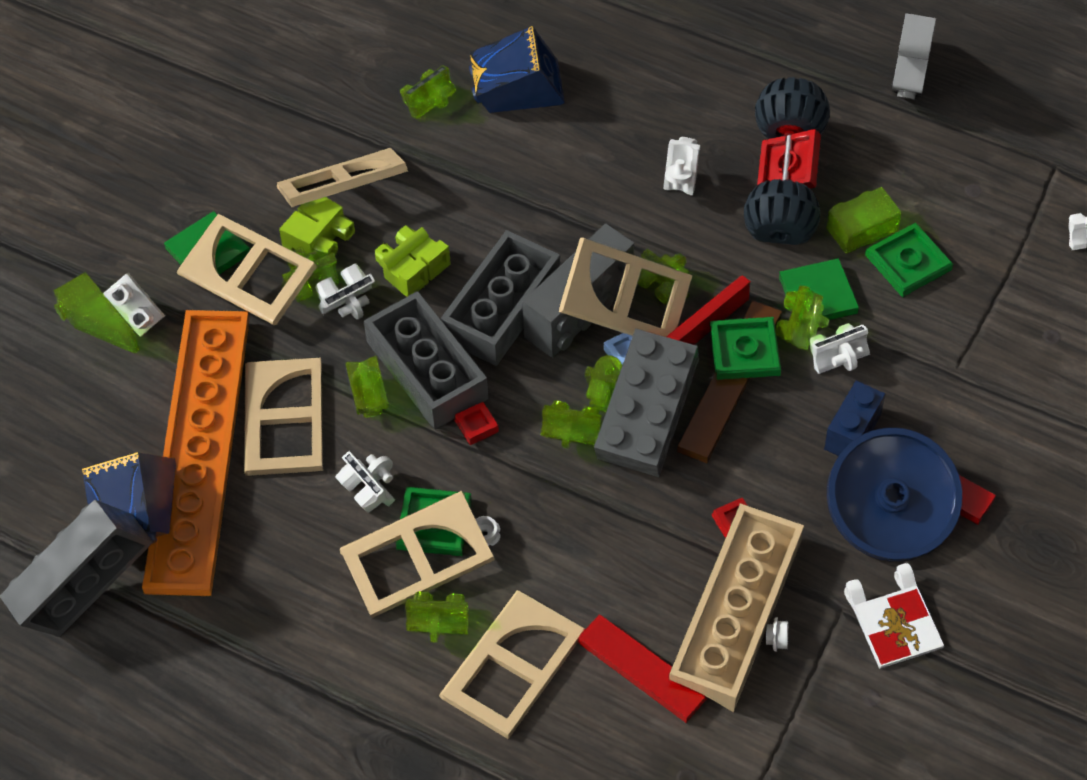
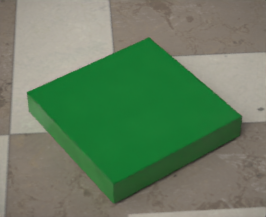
(228, 252)
(909, 259)
(826, 280)
(745, 348)
(433, 539)

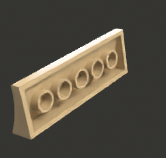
(737, 605)

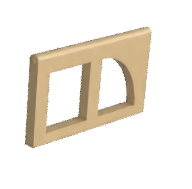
(384, 162)
(201, 269)
(581, 301)
(260, 381)
(448, 514)
(518, 615)

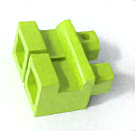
(316, 227)
(413, 260)

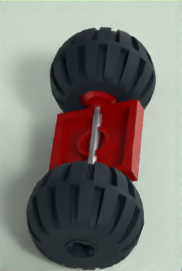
(782, 204)

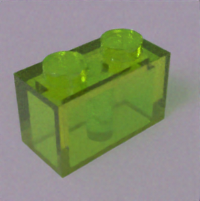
(863, 220)

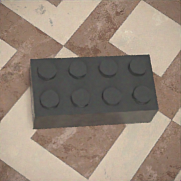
(489, 307)
(541, 316)
(426, 359)
(647, 402)
(75, 568)

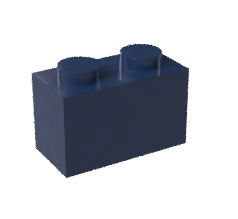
(855, 417)

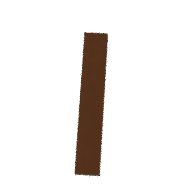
(718, 403)

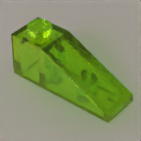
(92, 313)

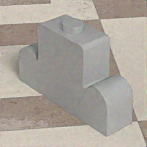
(913, 55)

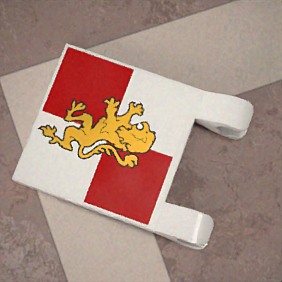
(897, 623)

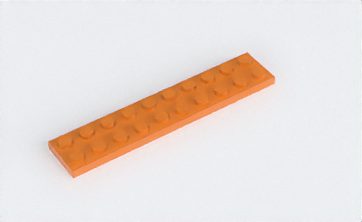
(201, 442)

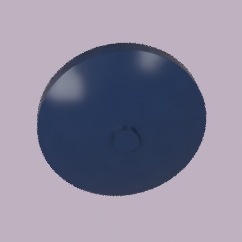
(894, 494)

